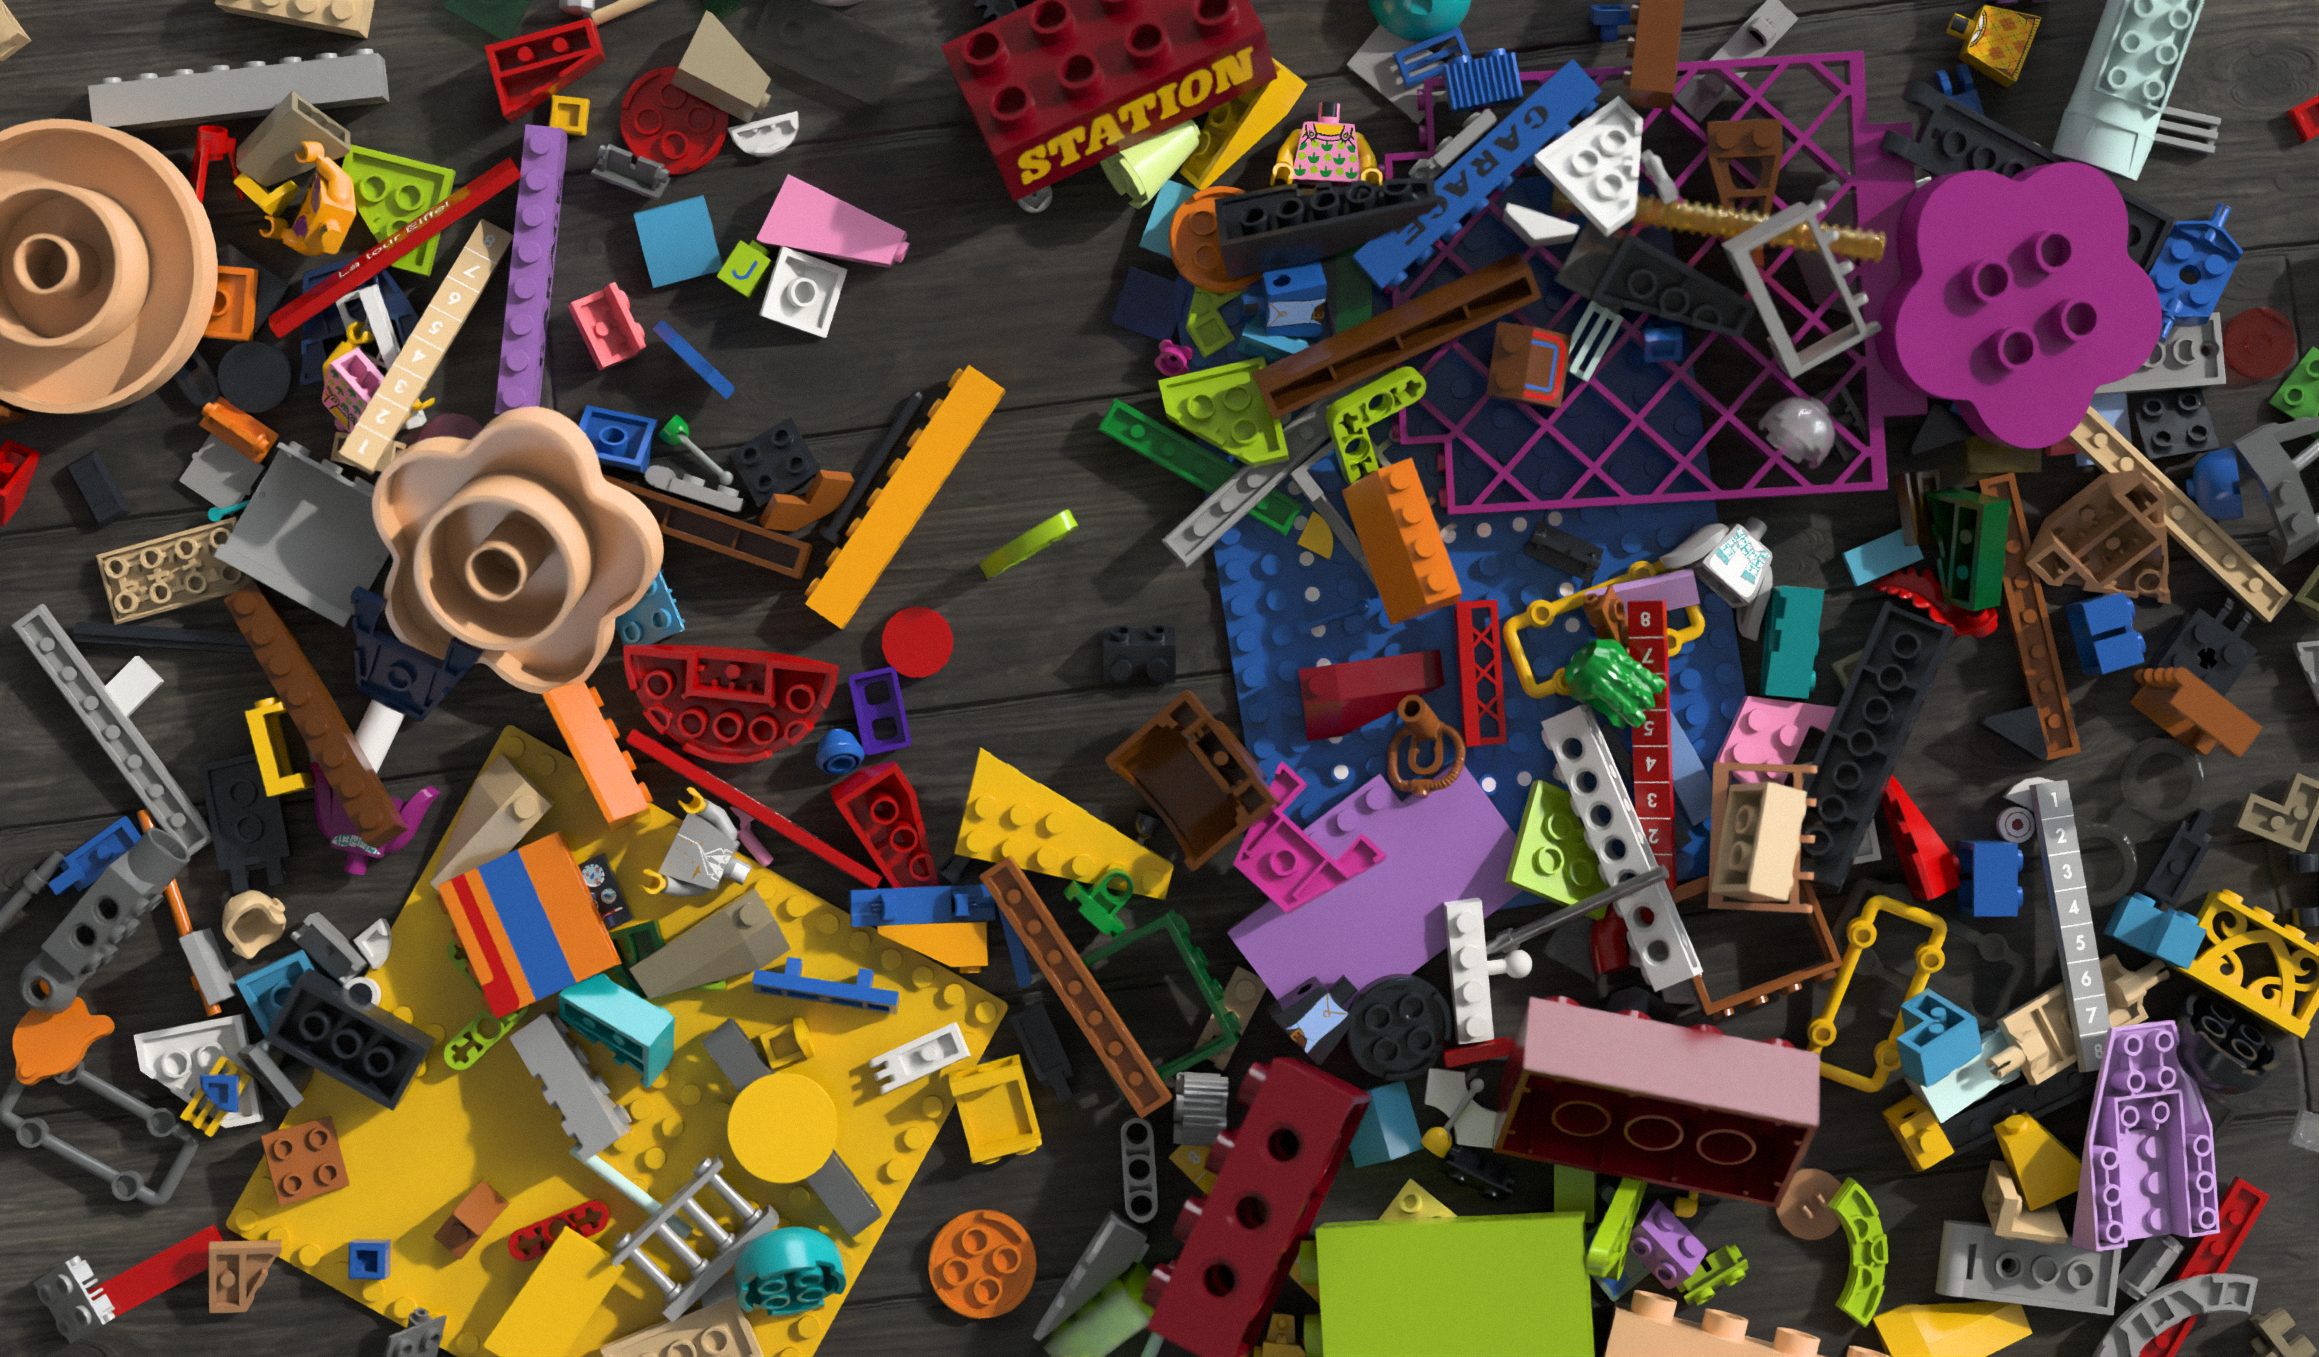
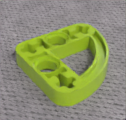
(1029, 544)

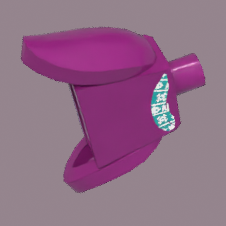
(342, 833)

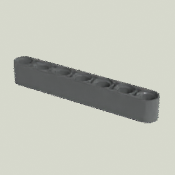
(834, 1180)

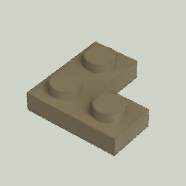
(2287, 822)

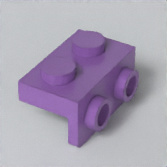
(1665, 1245)

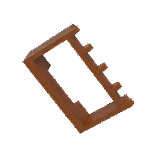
(2192, 713)

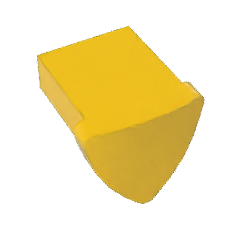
(271, 203)
(788, 1043)

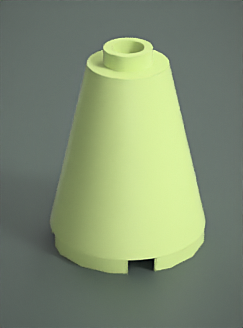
(1151, 163)

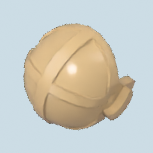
(253, 922)

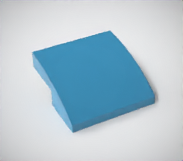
(678, 241)

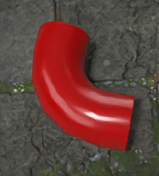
(1608, 941)

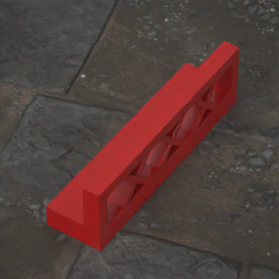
(1467, 674)

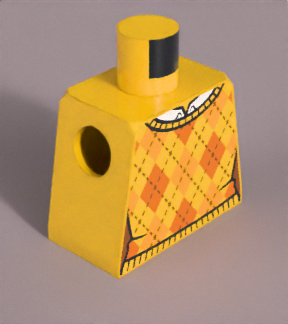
(1995, 41)
(1918, 1134)

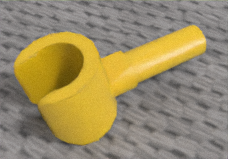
(1686, 1206)

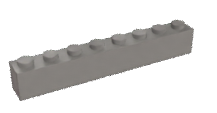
(237, 93)

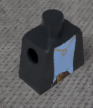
(1315, 1015)

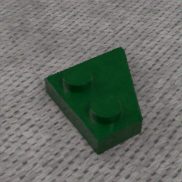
(633, 946)

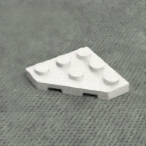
(1599, 164)
(185, 1052)

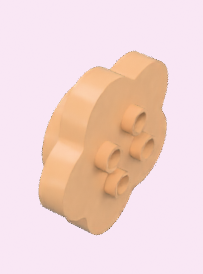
(513, 548)

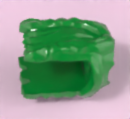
(1612, 682)

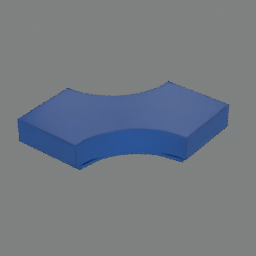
(694, 359)

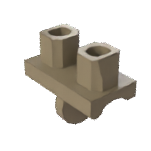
(2271, 1329)

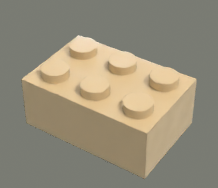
(1759, 842)

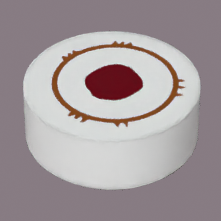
(2015, 824)

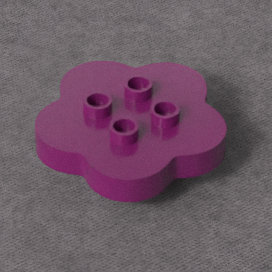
(2018, 299)

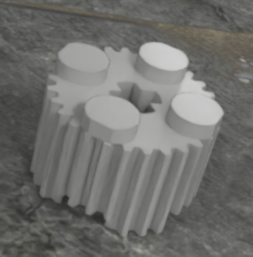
(1199, 1108)

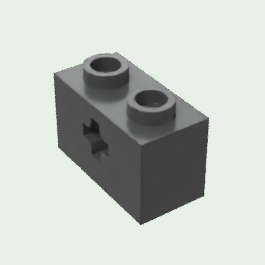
(1847, 414)

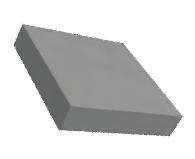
(209, 966)

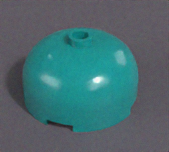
(788, 1271)

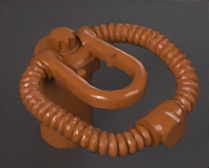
(1423, 726)

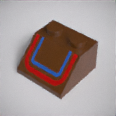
(1528, 365)

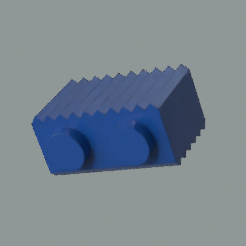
(1482, 81)

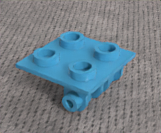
(651, 617)

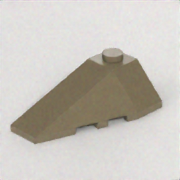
(721, 946)

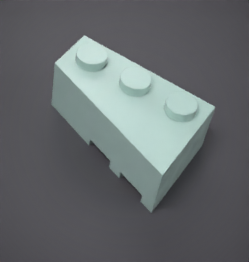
(1966, 1083)

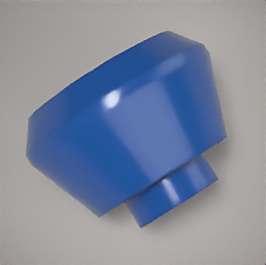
(839, 753)

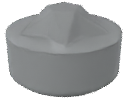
(1036, 201)

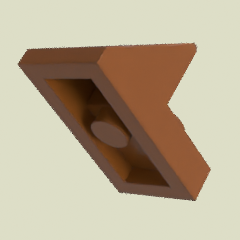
(471, 1219)

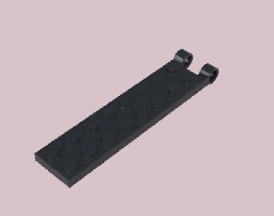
(1975, 143)

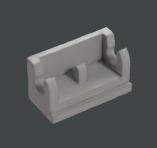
(330, 948)

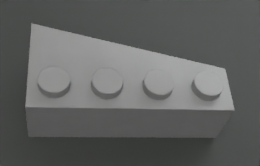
(571, 1084)

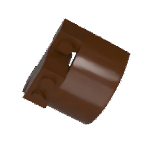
(1195, 781)

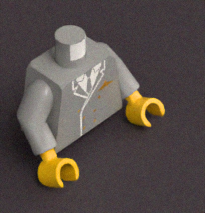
(700, 853)

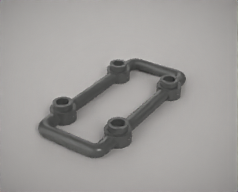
(128, 1183)

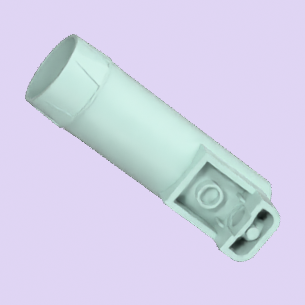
(2126, 84)

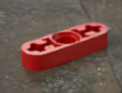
(530, 1230)

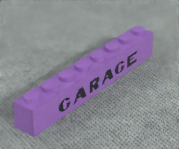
(531, 268)

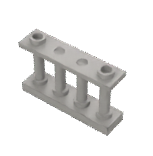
(703, 1271)

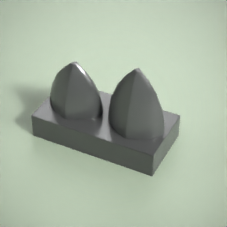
(283, 1084)

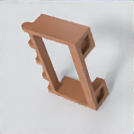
(1721, 784)

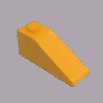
(949, 942)

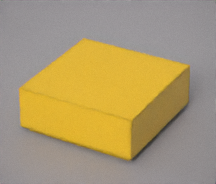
(569, 114)

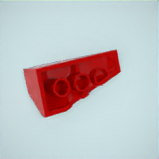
(1923, 855)

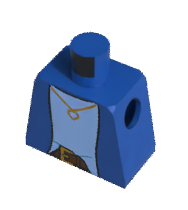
(1289, 300)

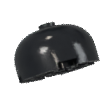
(2220, 1065)

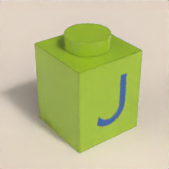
(746, 268)

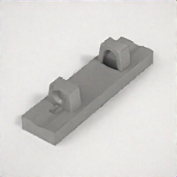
(1706, 91)

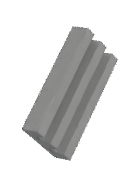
(2210, 134)

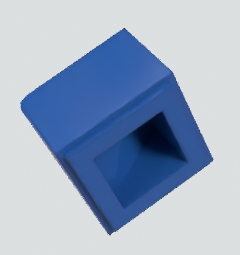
(369, 1259)

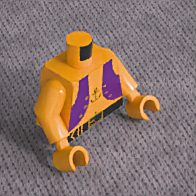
(324, 210)

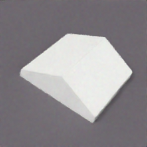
(1537, 228)
(803, 292)

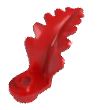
(1928, 595)

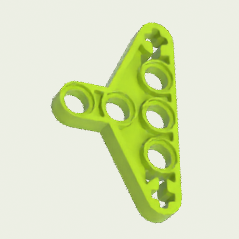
(1611, 1243)

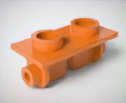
(238, 429)

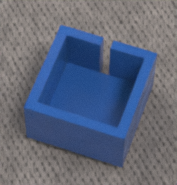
(2105, 633)
(1994, 878)

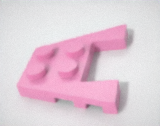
(1770, 734)

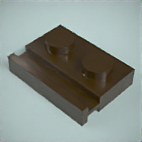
(1914, 510)

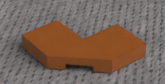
(822, 498)

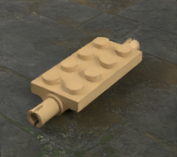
(2042, 1029)

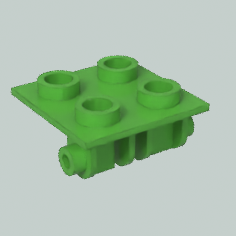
(2300, 392)

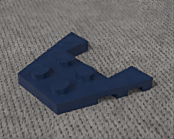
(329, 324)
(398, 672)

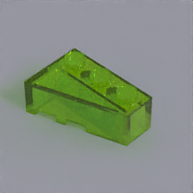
(1105, 1321)

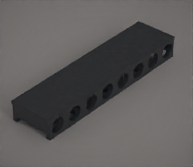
(1868, 739)

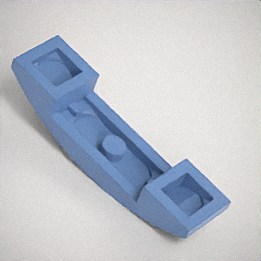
(1690, 778)

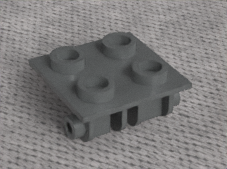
(420, 1337)

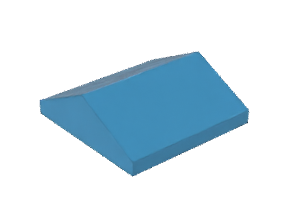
(271, 985)
(1387, 1127)

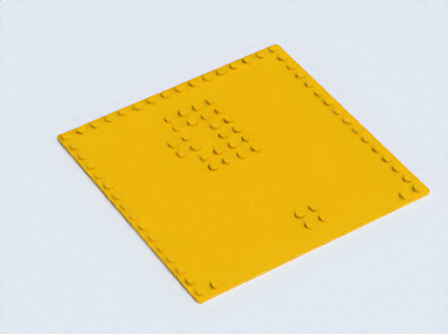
(498, 1128)

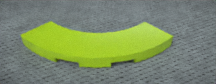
(1867, 1251)

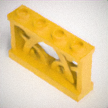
(2279, 1007)

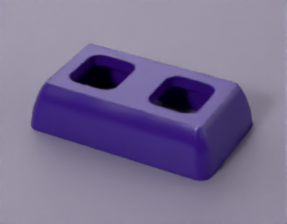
(868, 713)

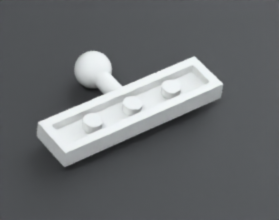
(1471, 970)

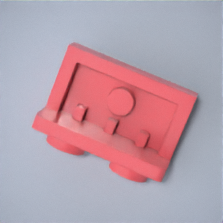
(608, 326)

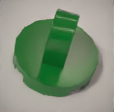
(1100, 905)

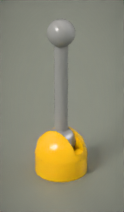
(1439, 1139)

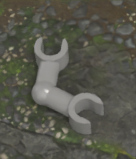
(1653, 166)

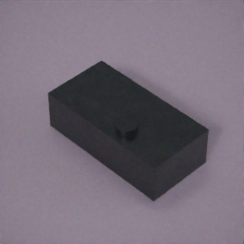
(350, 1039)

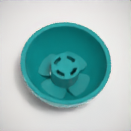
(1419, 18)

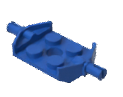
(2208, 253)

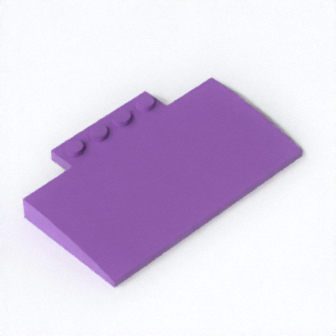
(1393, 913)

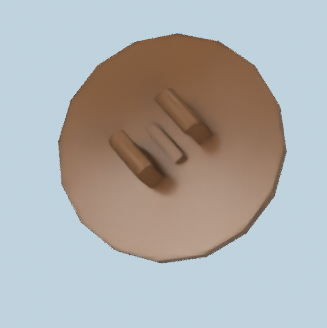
(1805, 1205)

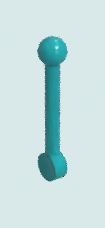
(215, 513)

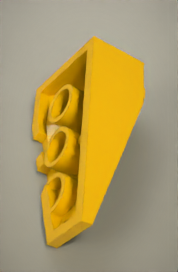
(1239, 125)
(1951, 1329)

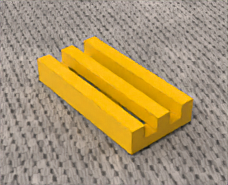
(199, 1121)

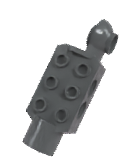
(101, 920)

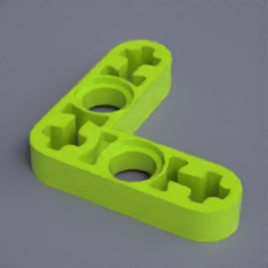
(1361, 416)
(504, 1024)

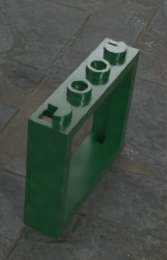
(1210, 989)

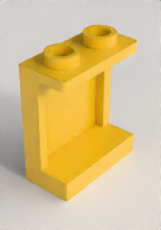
(272, 749)
(996, 1109)

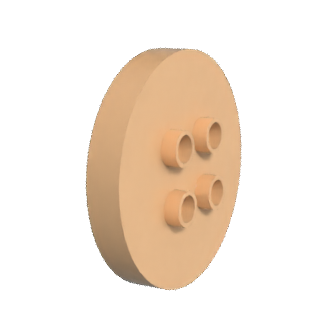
(98, 268)

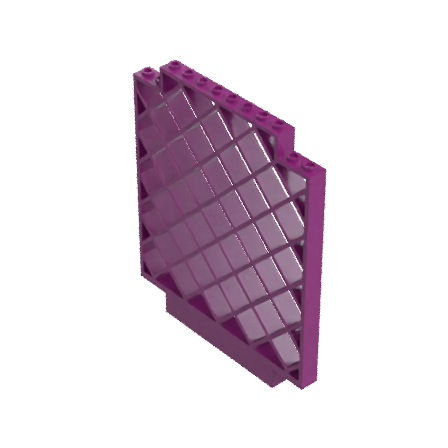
(1879, 196)

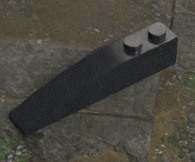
(1296, 225)

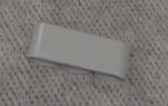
(1145, 1184)

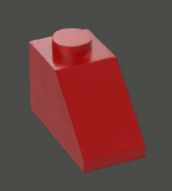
(16, 472)

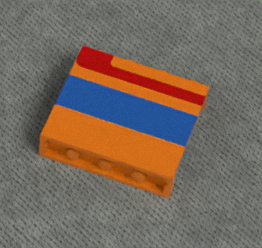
(527, 925)

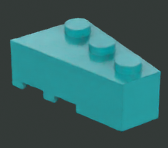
(1790, 642)
(622, 1022)

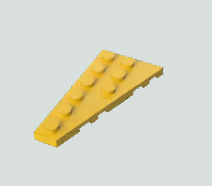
(1049, 833)

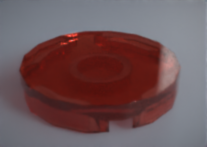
(2259, 343)

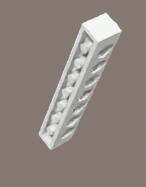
(1625, 826)

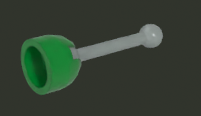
(677, 433)

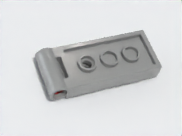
(2037, 1273)

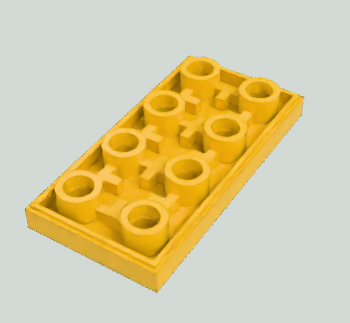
(555, 1299)

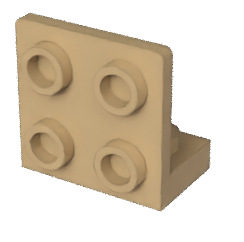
(2010, 1215)

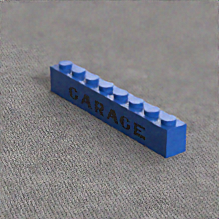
(1480, 172)

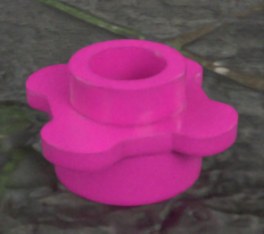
(1170, 366)

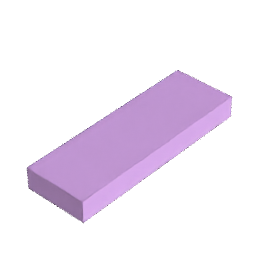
(1675, 587)

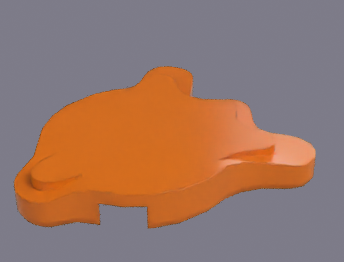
(55, 1042)

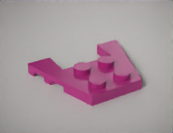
(1288, 862)

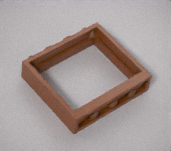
(1787, 983)

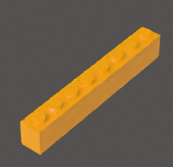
(905, 496)

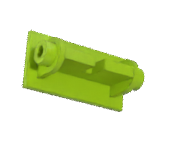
(1724, 1270)

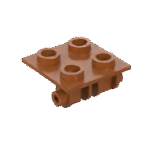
(304, 1160)

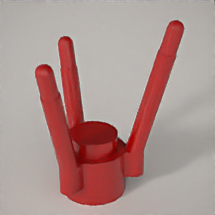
(211, 145)

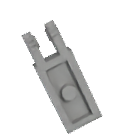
(693, 488)

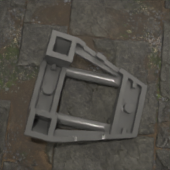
(2281, 484)

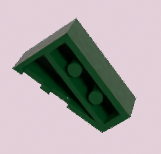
(1971, 546)

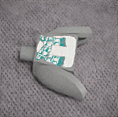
(1732, 566)

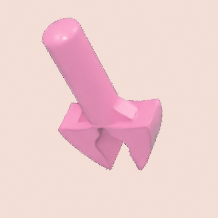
(750, 840)

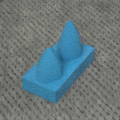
(1257, 343)

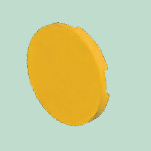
(782, 1127)

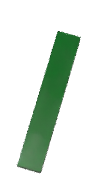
(1190, 461)

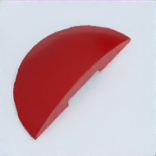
(728, 699)

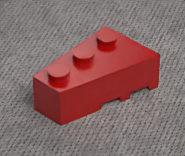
(542, 64)

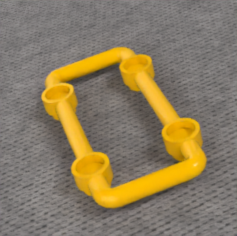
(1542, 614)
(1861, 935)

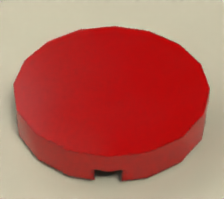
(917, 642)

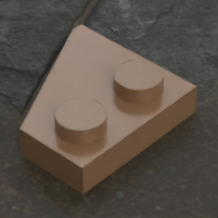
(237, 1272)

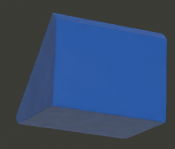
(619, 438)

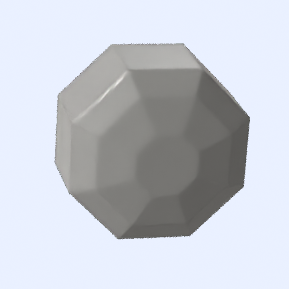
(577, 7)

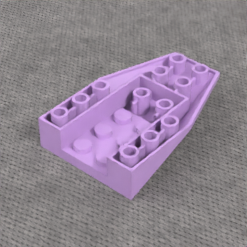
(2145, 1146)

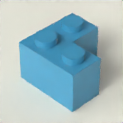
(2159, 934)
(1936, 1037)

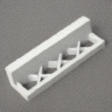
(383, 333)

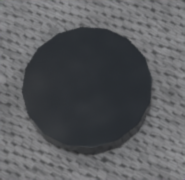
(255, 376)

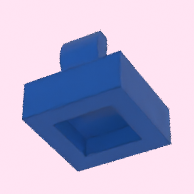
(1609, 18)
(1662, 343)

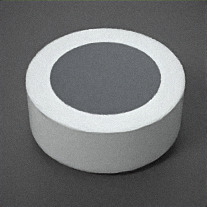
(365, 988)

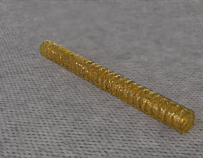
(1732, 223)

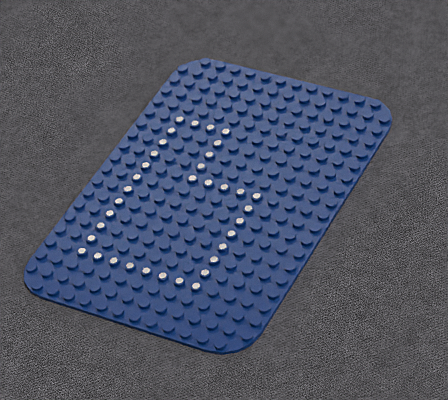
(1276, 584)

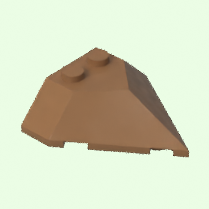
(2107, 539)

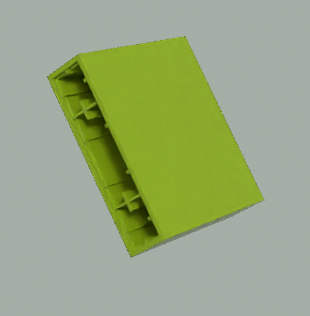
(1450, 1287)

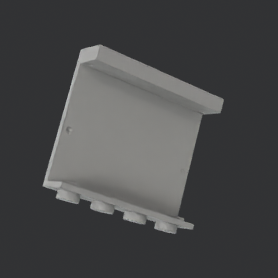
(309, 534)

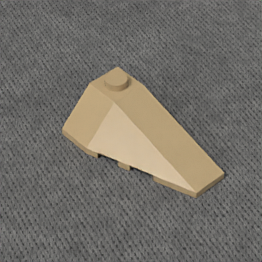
(494, 819)

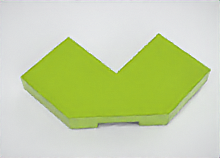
(1205, 322)

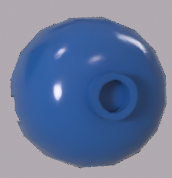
(2217, 485)

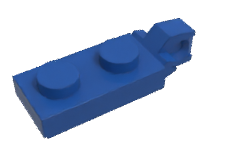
(90, 861)

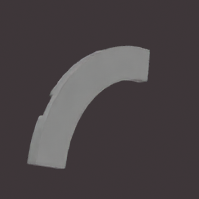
(2173, 1303)

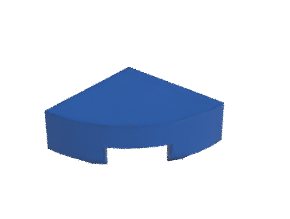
(222, 1090)

